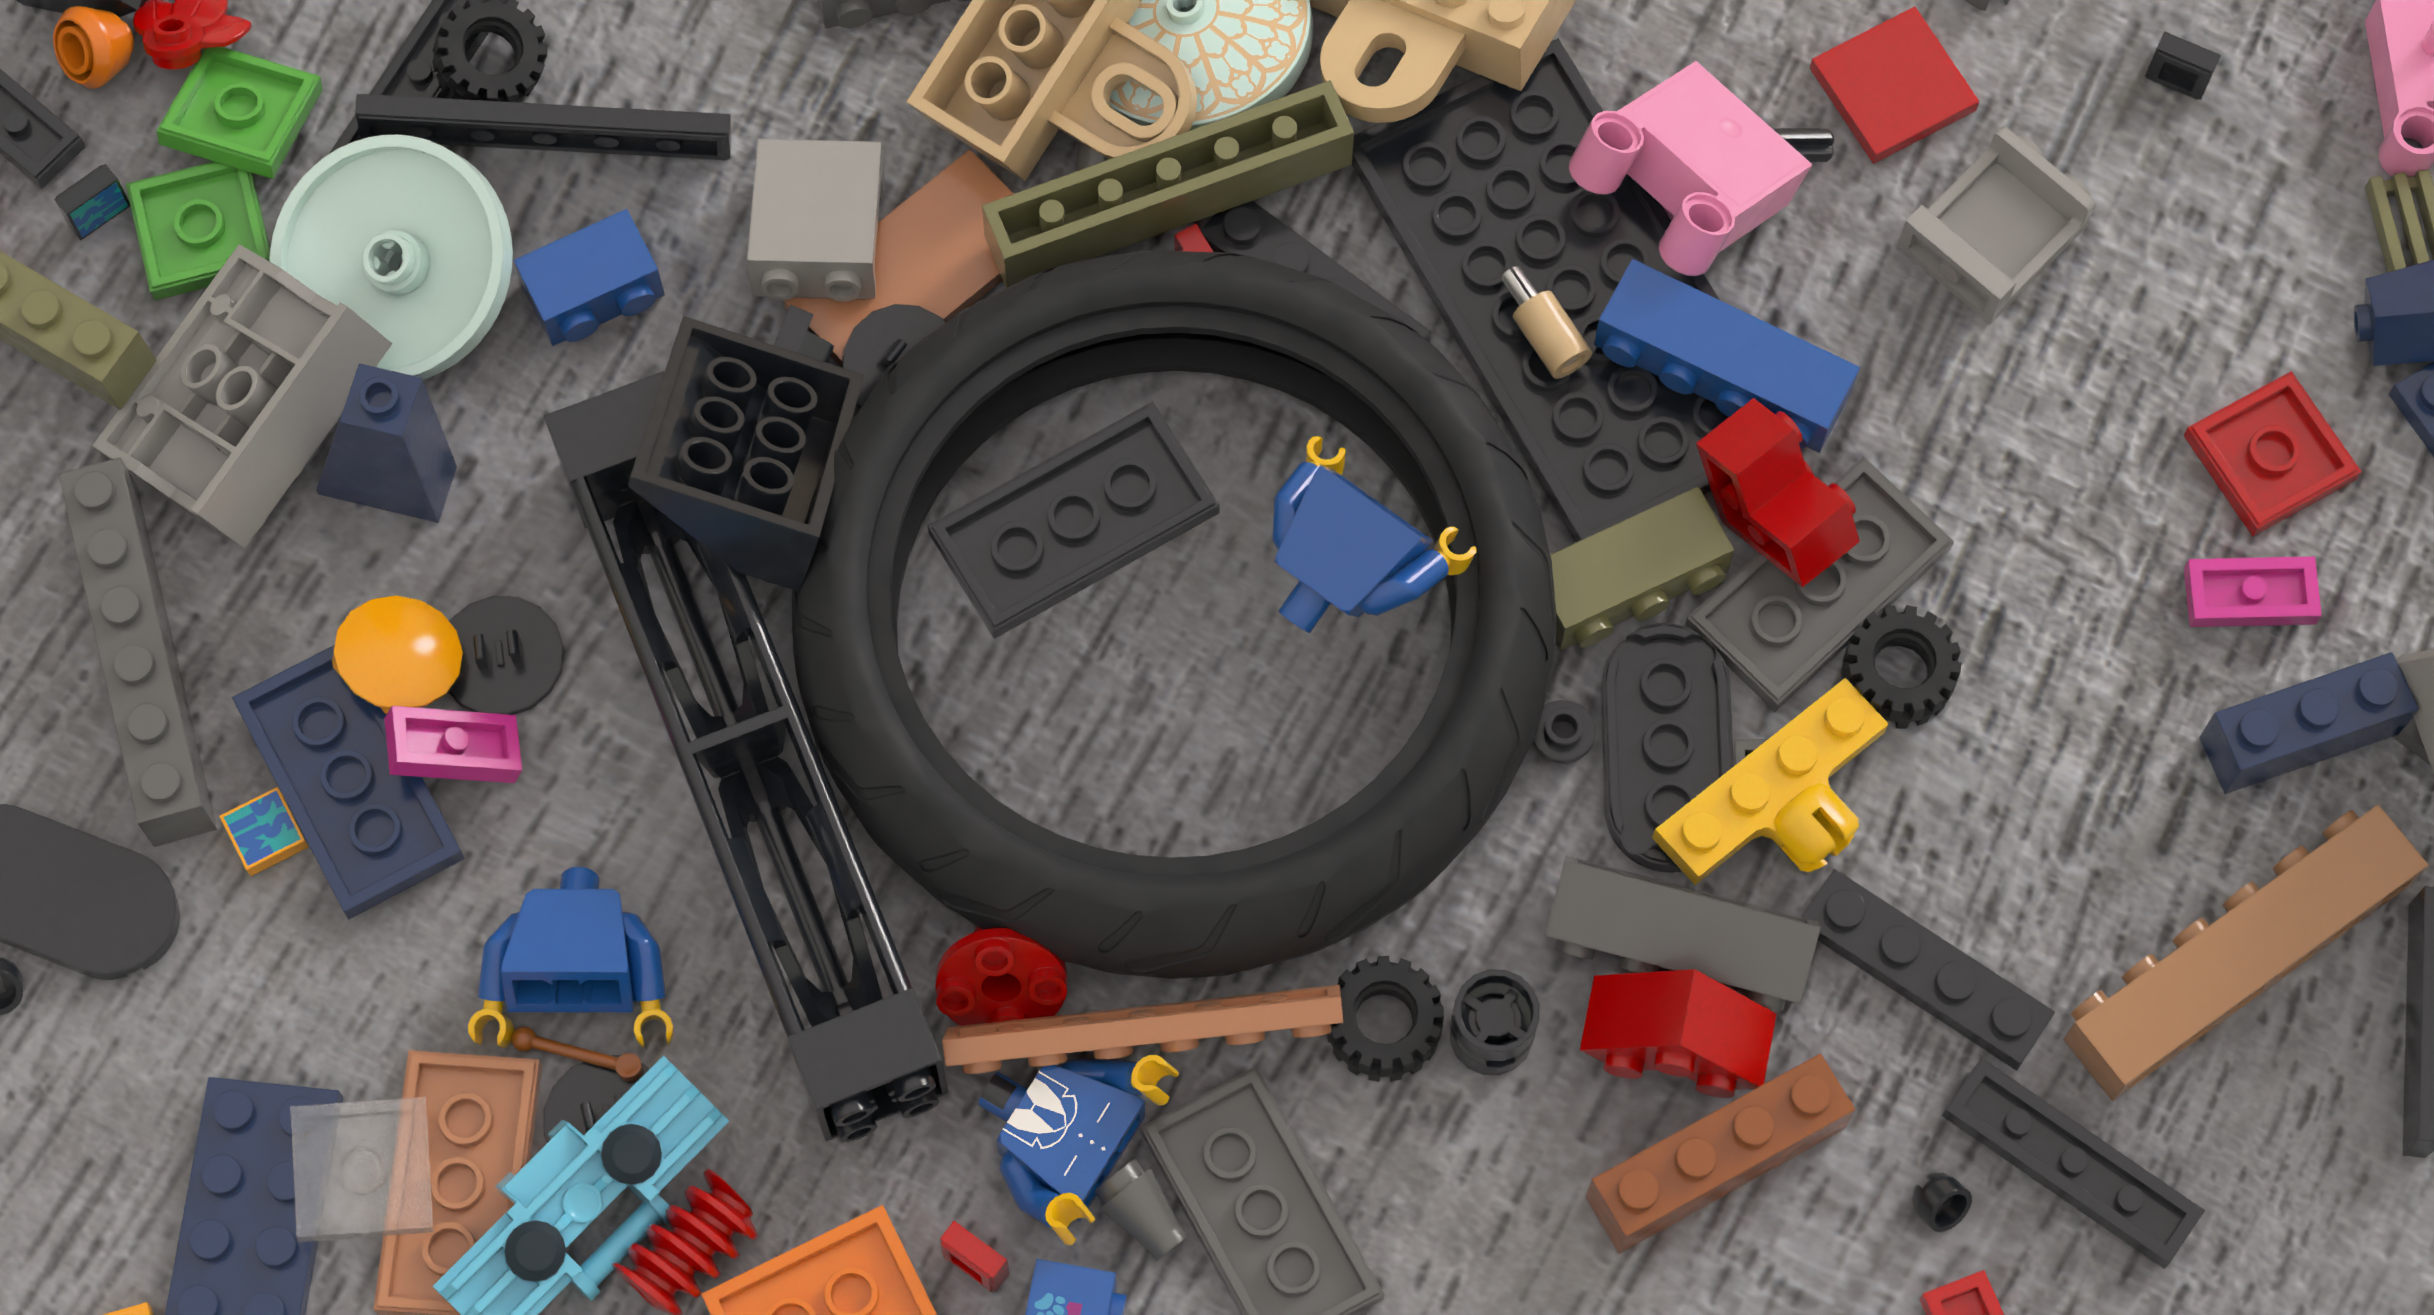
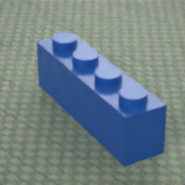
(1722, 353)

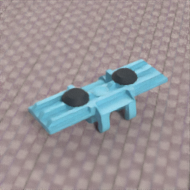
(569, 1183)

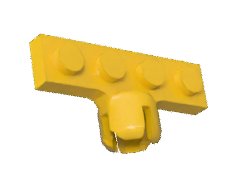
(1779, 791)

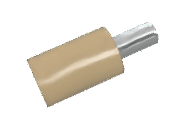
(1546, 326)

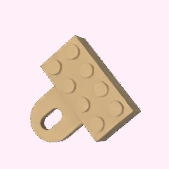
(1483, 36)
(1045, 66)

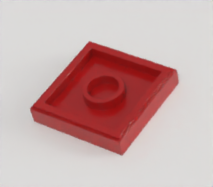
(1894, 84)
(2272, 453)

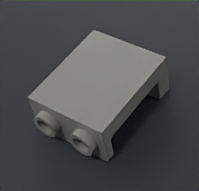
(815, 219)
(1998, 225)

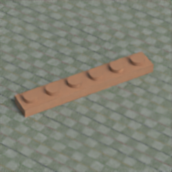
(1116, 1031)

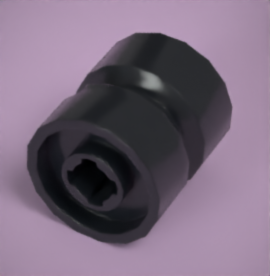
(1494, 1022)

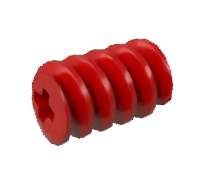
(689, 1245)

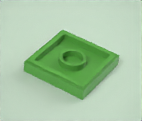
(239, 111)
(193, 224)

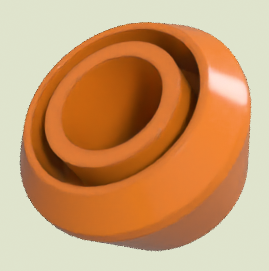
(92, 45)

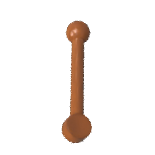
(627, 1065)

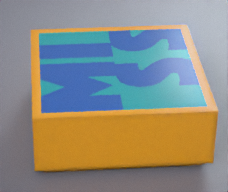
(264, 831)

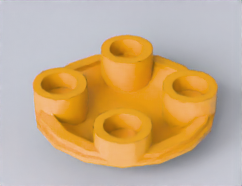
(397, 652)

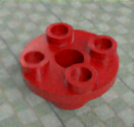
(999, 978)

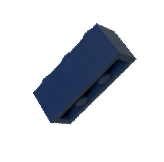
(2308, 723)

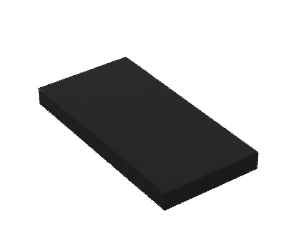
(1073, 519)

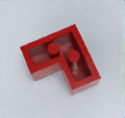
(1772, 495)
(1679, 1027)

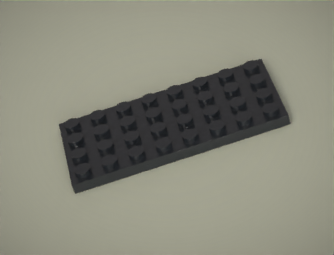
(1489, 188)

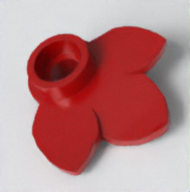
(180, 30)

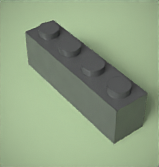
(1681, 929)

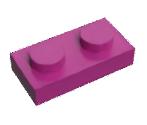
(2252, 591)
(452, 744)

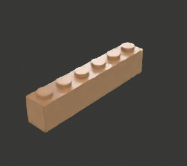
(2244, 951)

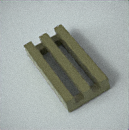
(2402, 187)

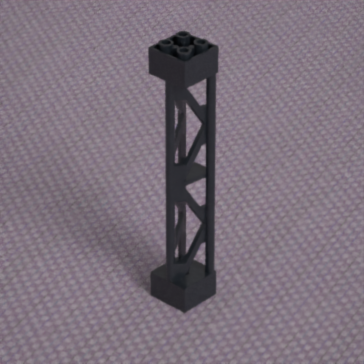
(862, 1050)

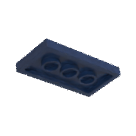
(332, 767)
(239, 1209)

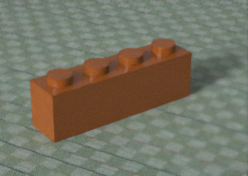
(1719, 1153)

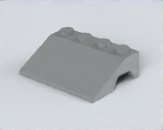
(249, 372)

